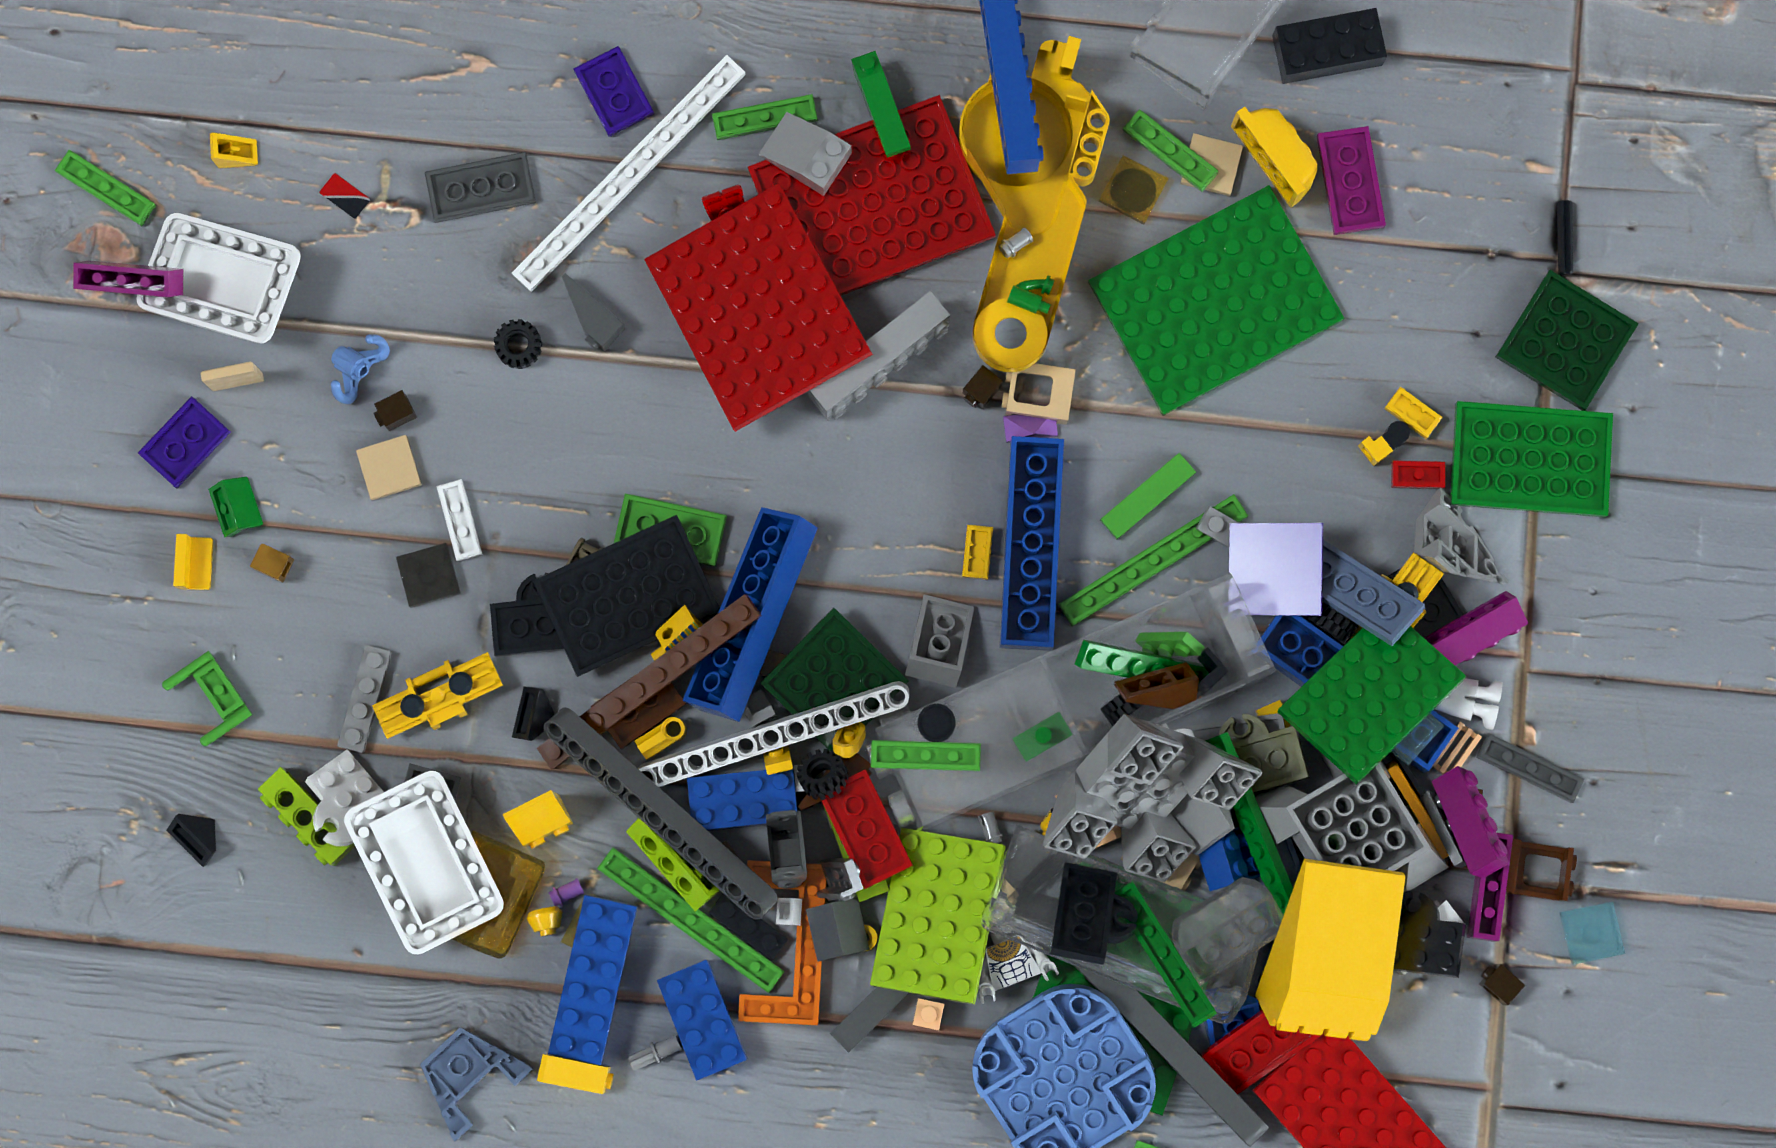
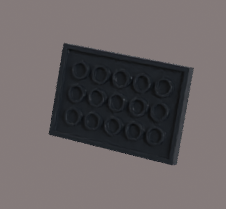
(624, 594)

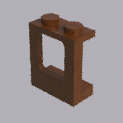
(1516, 871)

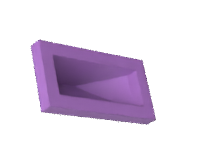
(1029, 427)

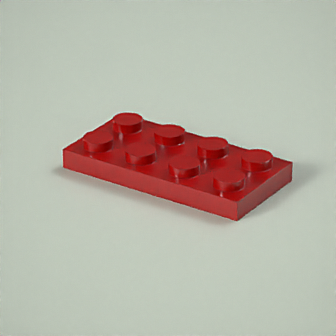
(866, 830)
(1253, 1051)

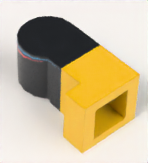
(1392, 439)

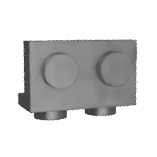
(842, 879)

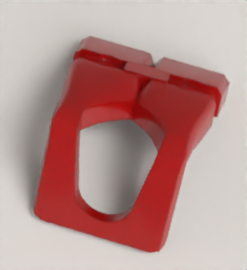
(721, 202)

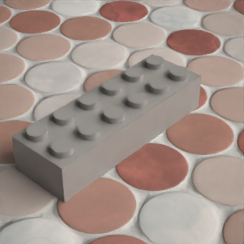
(890, 349)

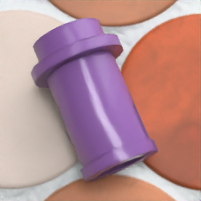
(566, 892)

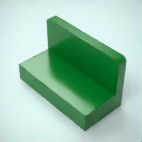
(235, 505)

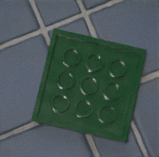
(1566, 340)
(827, 667)

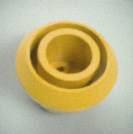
(545, 920)

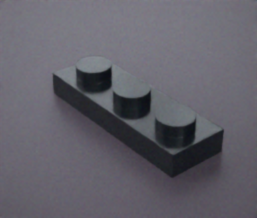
(752, 930)

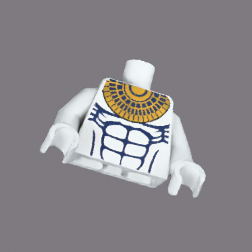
(1010, 963)

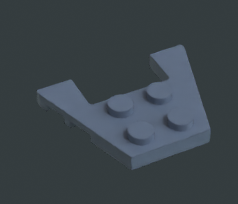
(459, 1066)

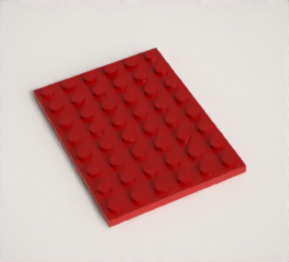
(889, 210)
(757, 307)

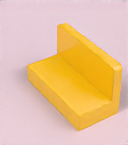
(193, 562)

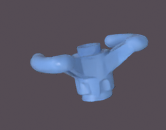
(355, 366)

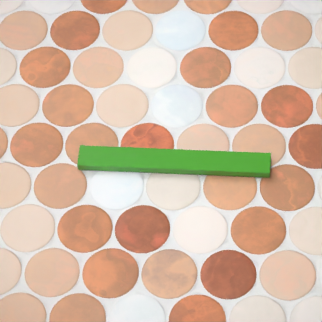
(1143, 566)
(693, 923)

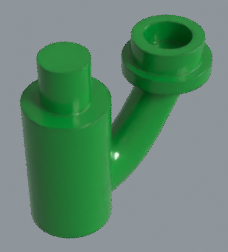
(1027, 300)

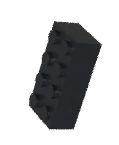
(1329, 45)

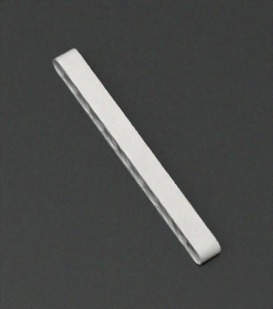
(782, 727)

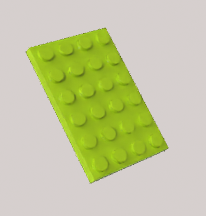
(933, 917)

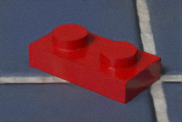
(1418, 474)

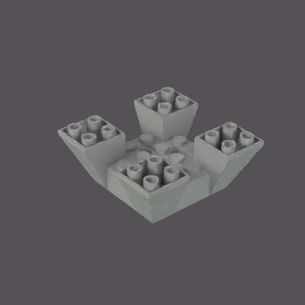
(1135, 784)
(1313, 818)

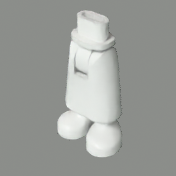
(1462, 704)

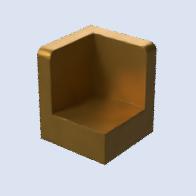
(272, 562)

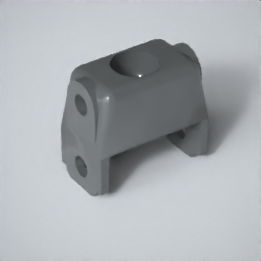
(786, 848)

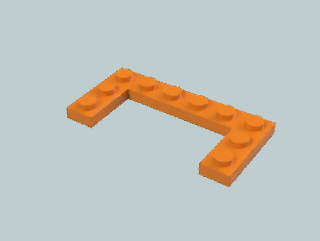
(804, 1005)

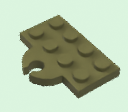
(1275, 752)

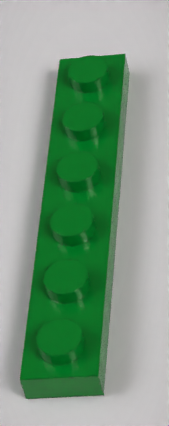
(1126, 662)
(1168, 960)

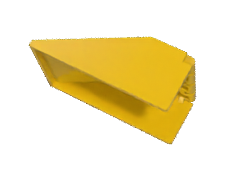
(1334, 952)

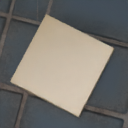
(1222, 156)
(232, 376)
(388, 467)

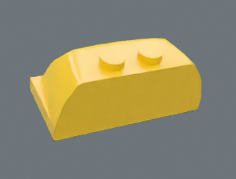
(1277, 151)

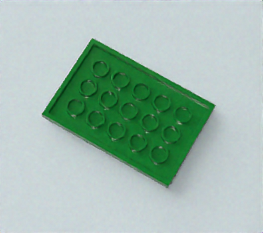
(1531, 459)
(1370, 698)

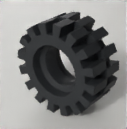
(517, 328)
(1333, 625)
(1117, 707)
(816, 764)

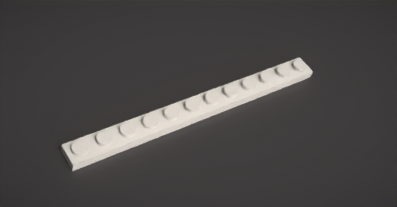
(628, 173)

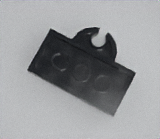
(523, 624)
(1090, 914)
(1426, 942)

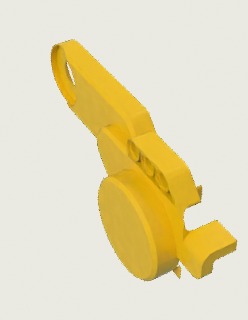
(1040, 201)

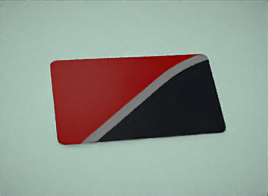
(344, 195)

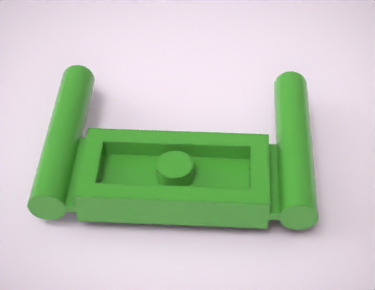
(219, 692)

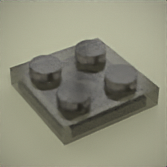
(428, 575)

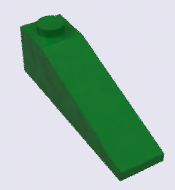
(880, 103)

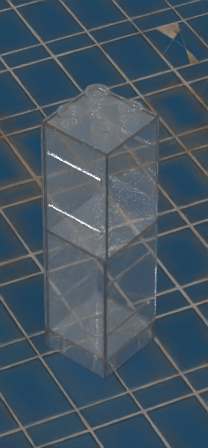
(1067, 701)

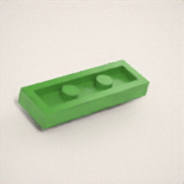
(1169, 644)

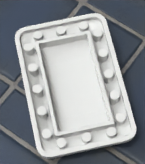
(229, 277)
(423, 862)

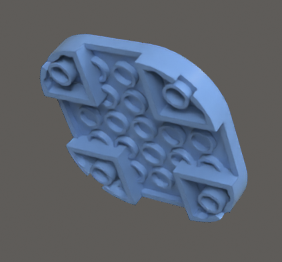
(1064, 1071)

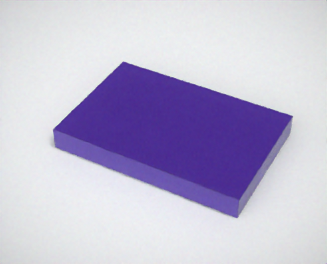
(613, 91)
(184, 442)

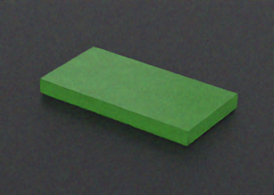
(702, 527)

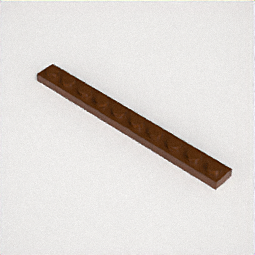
(661, 672)

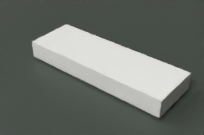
(459, 520)

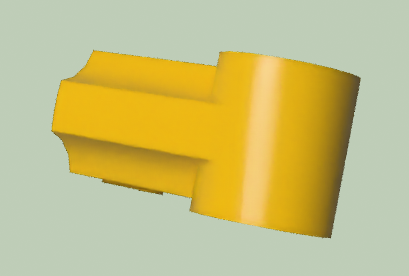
(659, 738)

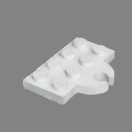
(340, 787)

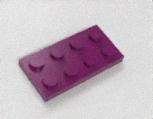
(1351, 180)

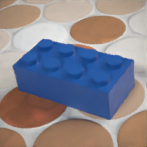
(740, 798)
(702, 1019)

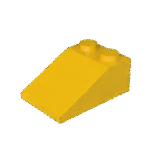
(539, 819)

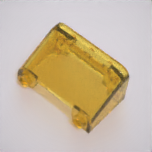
(517, 880)

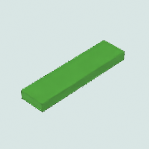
(762, 116)
(1170, 150)
(105, 188)
(1147, 496)
(925, 755)

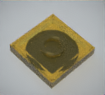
(1133, 190)

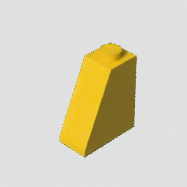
(574, 1074)

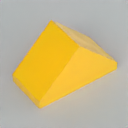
(233, 151)

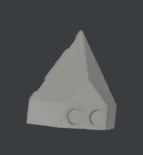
(1451, 544)

